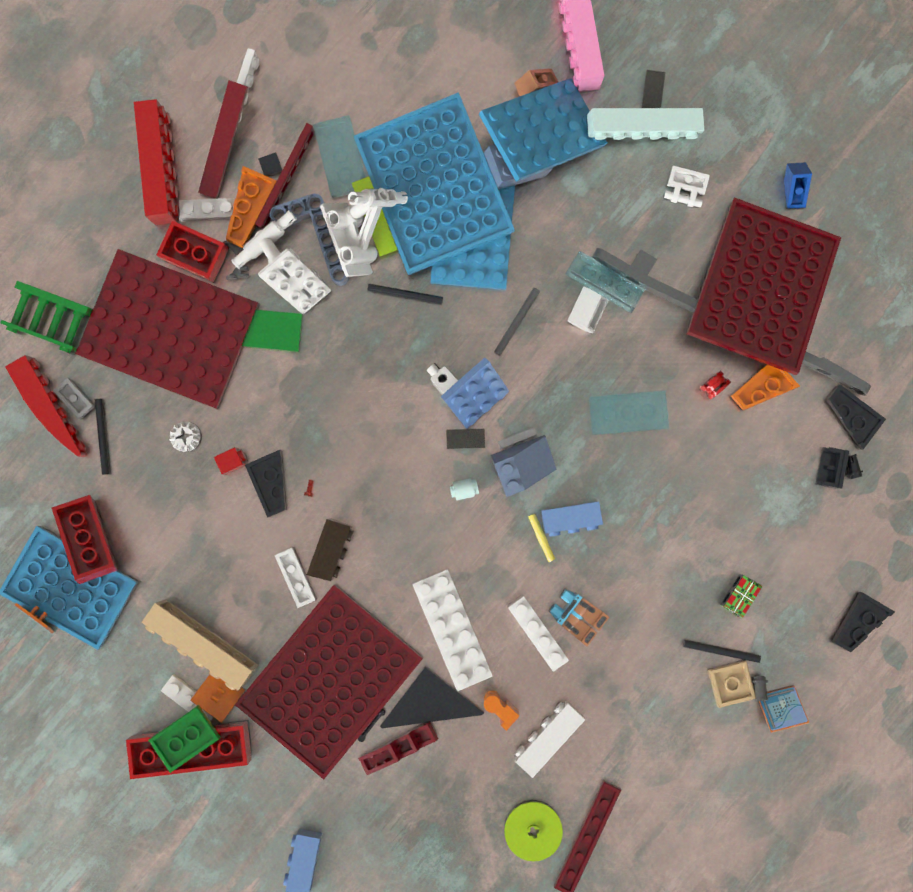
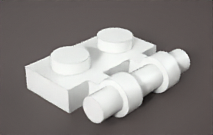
(689, 181)

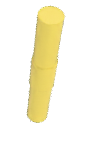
(541, 537)

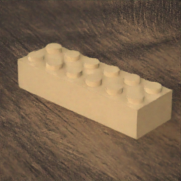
(199, 644)

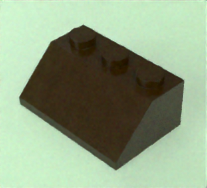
(330, 550)

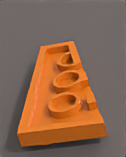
(250, 199)

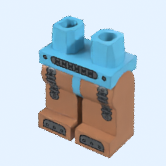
(572, 614)

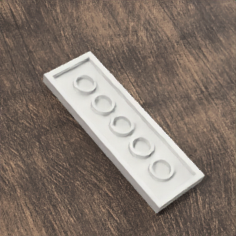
(452, 630)

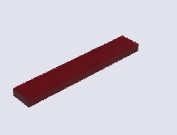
(223, 139)
(286, 175)
(587, 837)

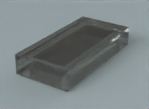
(653, 89)
(465, 438)

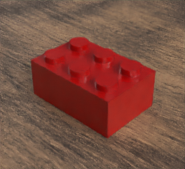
(192, 251)

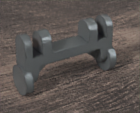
(237, 272)

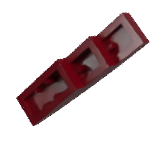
(398, 748)

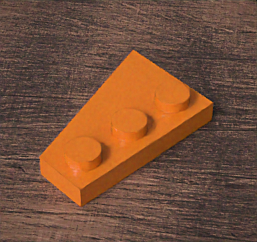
(763, 386)

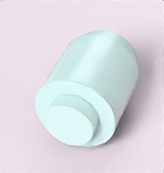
(464, 489)

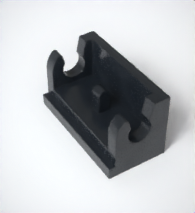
(832, 467)

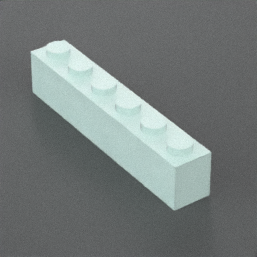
(645, 123)

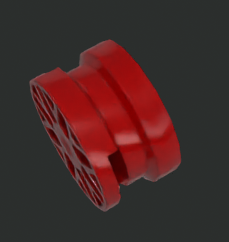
(714, 382)

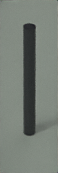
(405, 293)
(102, 436)
(722, 651)

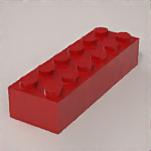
(156, 162)
(229, 751)

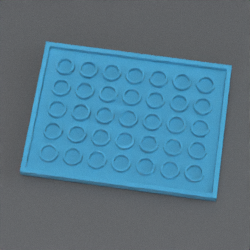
(446, 179)

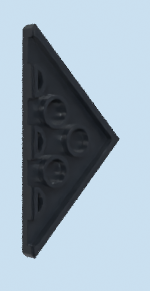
(430, 700)

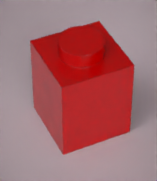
(230, 460)

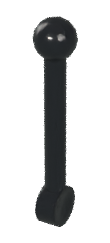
(362, 737)

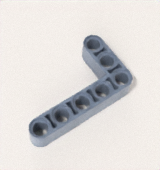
(321, 231)

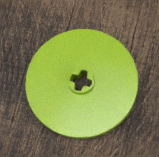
(525, 844)

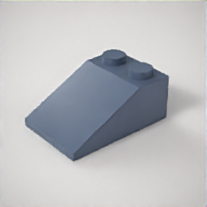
(523, 465)

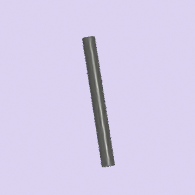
(517, 320)

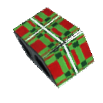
(741, 595)

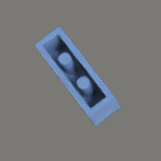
(571, 518)
(302, 861)

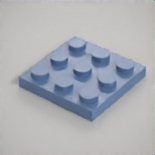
(475, 393)

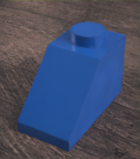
(797, 184)

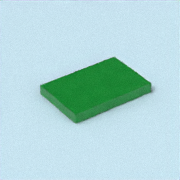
(274, 331)
(184, 738)

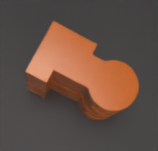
(503, 709)

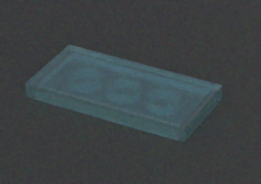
(339, 154)
(605, 281)
(628, 412)

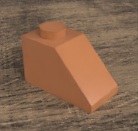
(535, 80)

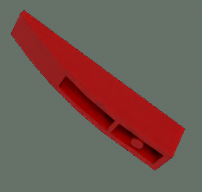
(43, 402)

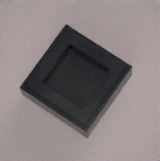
(270, 164)

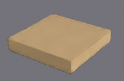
(731, 683)

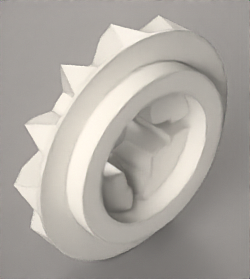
(192, 441)

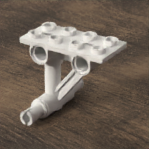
(343, 226)
(285, 270)

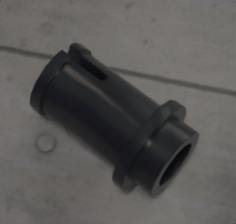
(854, 468)

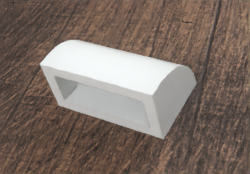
(588, 310)

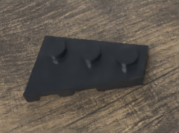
(856, 416)
(268, 482)
(860, 621)

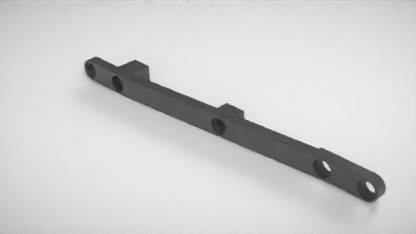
(638, 273)

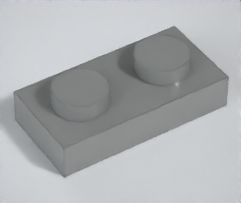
(74, 398)
(523, 436)

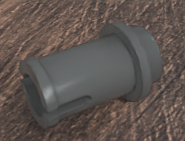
(760, 688)

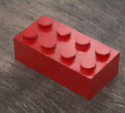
(84, 539)

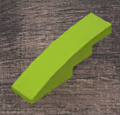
(381, 235)

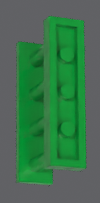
(44, 299)

